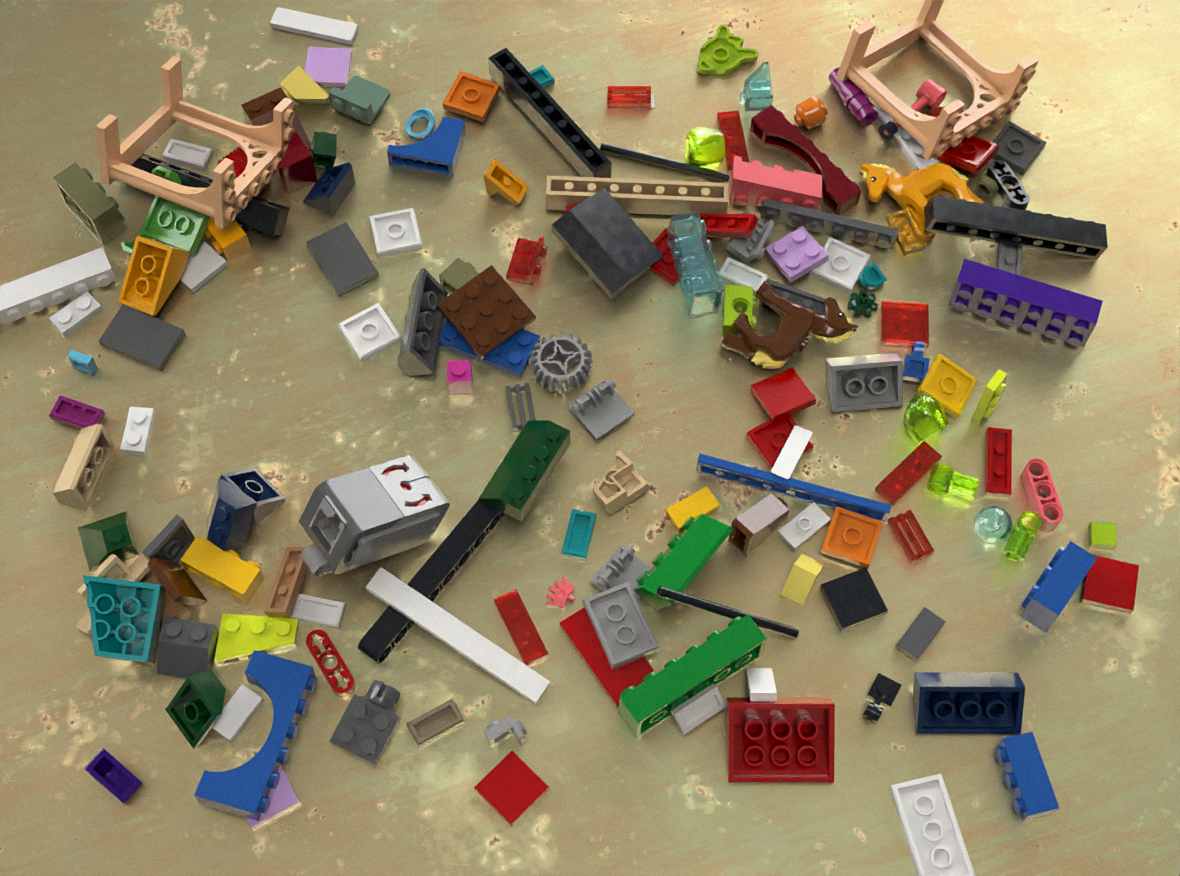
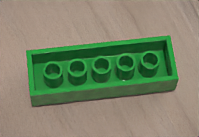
(684, 677)

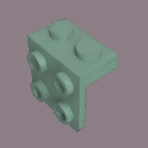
(359, 99)

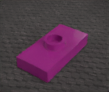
(76, 413)

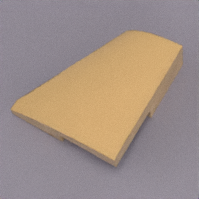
(619, 485)

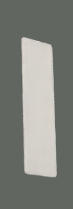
(791, 452)

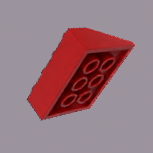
(780, 740)

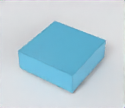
(82, 362)

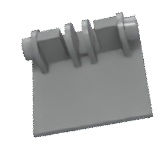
(601, 409)
(619, 569)

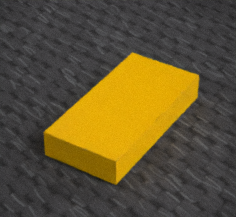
(698, 503)

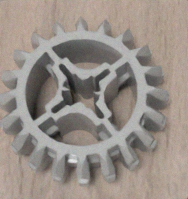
(570, 354)

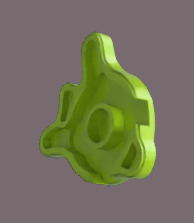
(724, 53)

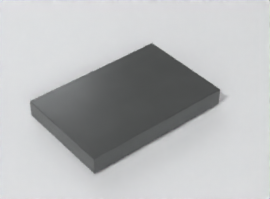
(342, 259)
(141, 337)

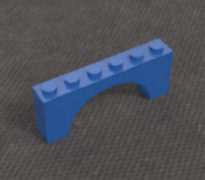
(247, 787)

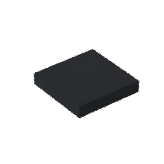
(853, 599)

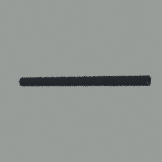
(665, 162)
(726, 611)

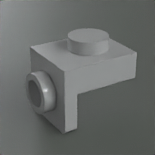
(500, 730)

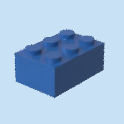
(1056, 585)

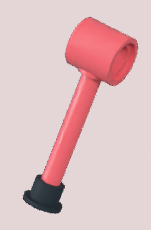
(928, 94)

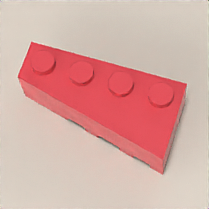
(754, 183)

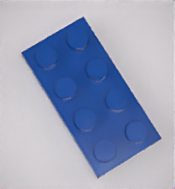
(509, 357)

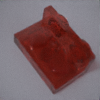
(526, 261)

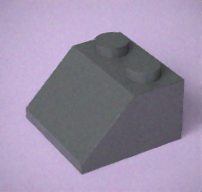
(186, 648)

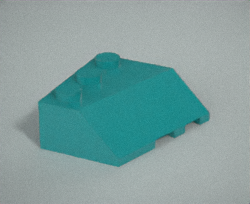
(125, 618)

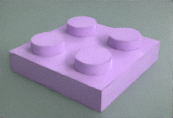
(796, 254)

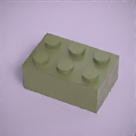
(90, 203)

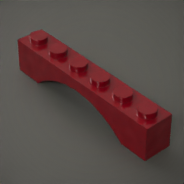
(776, 131)

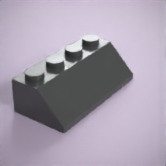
(422, 326)

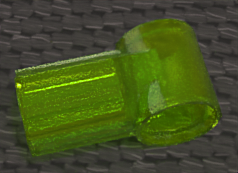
(945, 480)
(1021, 536)

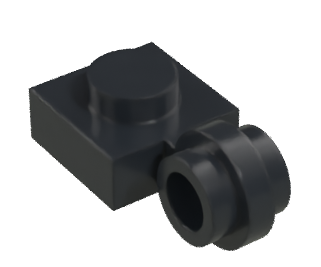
(882, 693)

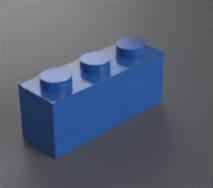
(1026, 777)

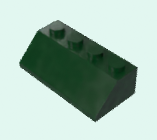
(526, 468)

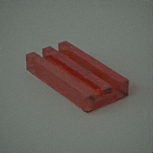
(629, 100)
(919, 533)

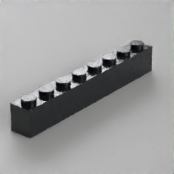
(548, 116)
(259, 213)
(1015, 227)

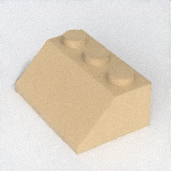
(83, 467)

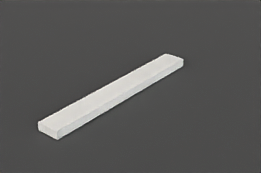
(457, 635)

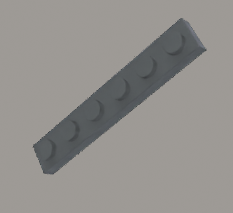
(829, 223)

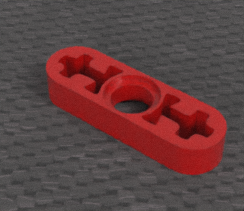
(333, 681)

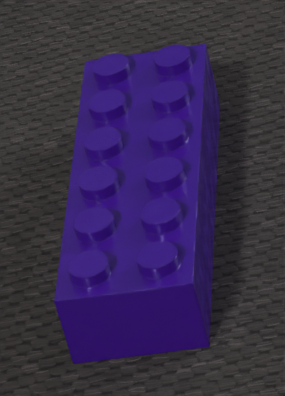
(1025, 303)

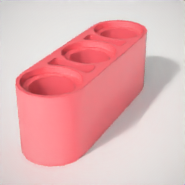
(1042, 484)

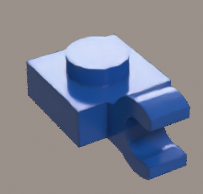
(915, 365)

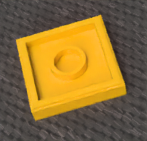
(948, 385)

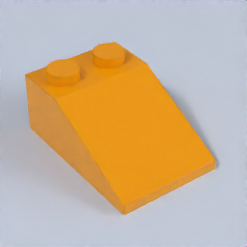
(152, 274)

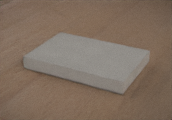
(620, 625)

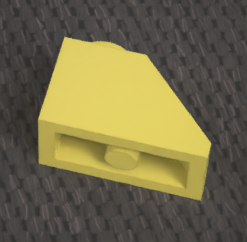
(303, 89)

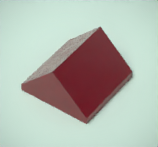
(297, 166)

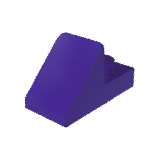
(113, 775)

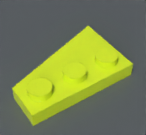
(990, 397)
(245, 633)

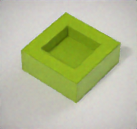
(1102, 535)

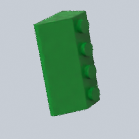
(682, 559)

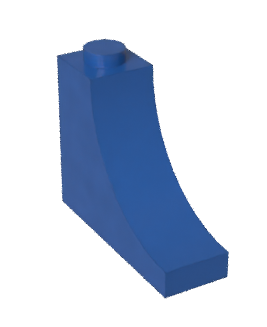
(435, 153)

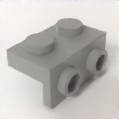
(752, 247)

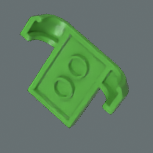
(171, 222)

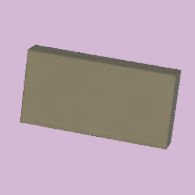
(435, 723)

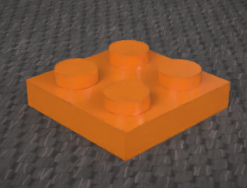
(471, 96)
(852, 537)

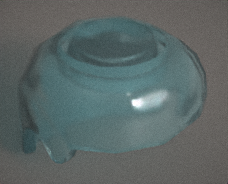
(993, 524)

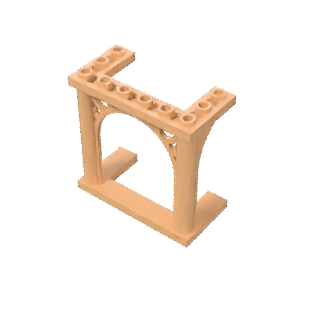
(951, 125)
(225, 194)

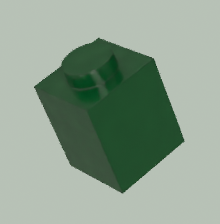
(323, 149)

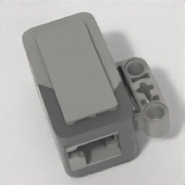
(370, 515)

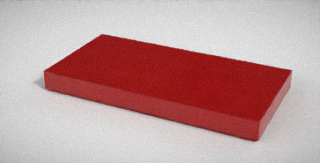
(585, 641)

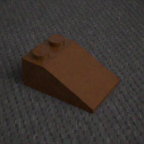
(260, 112)

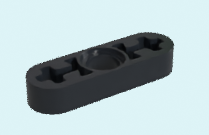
(1008, 177)

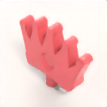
(560, 594)

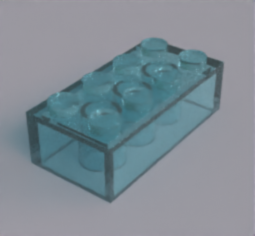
(695, 264)

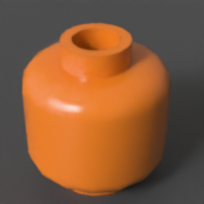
(810, 113)

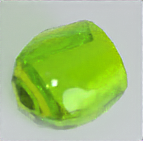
(704, 147)
(924, 417)

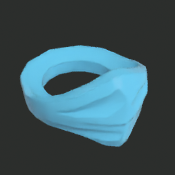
(418, 115)

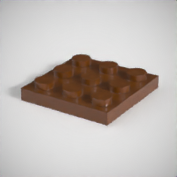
(486, 312)

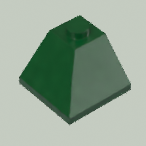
(108, 537)
(197, 706)

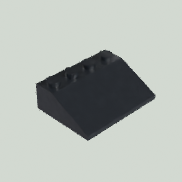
(606, 243)

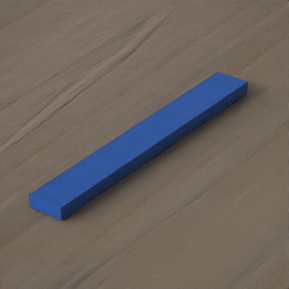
(791, 487)

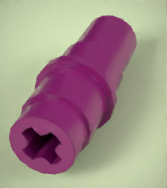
(854, 99)

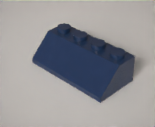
(968, 703)

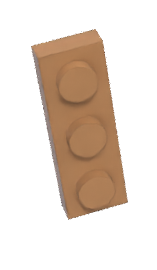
(287, 584)

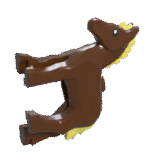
(791, 332)

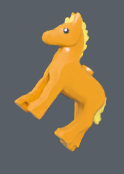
(916, 188)

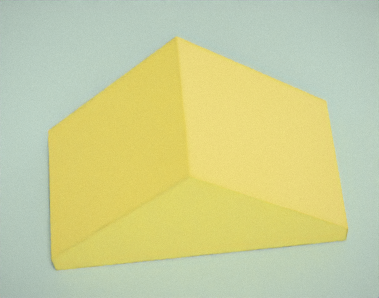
(801, 580)

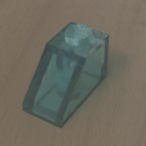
(757, 90)

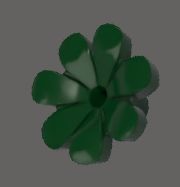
(862, 303)

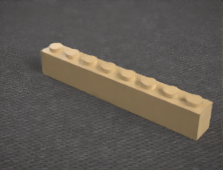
(640, 195)

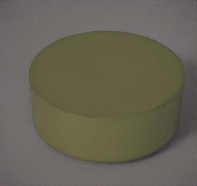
(987, 186)

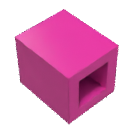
(459, 377)

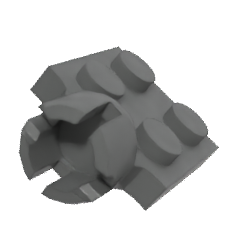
(368, 722)

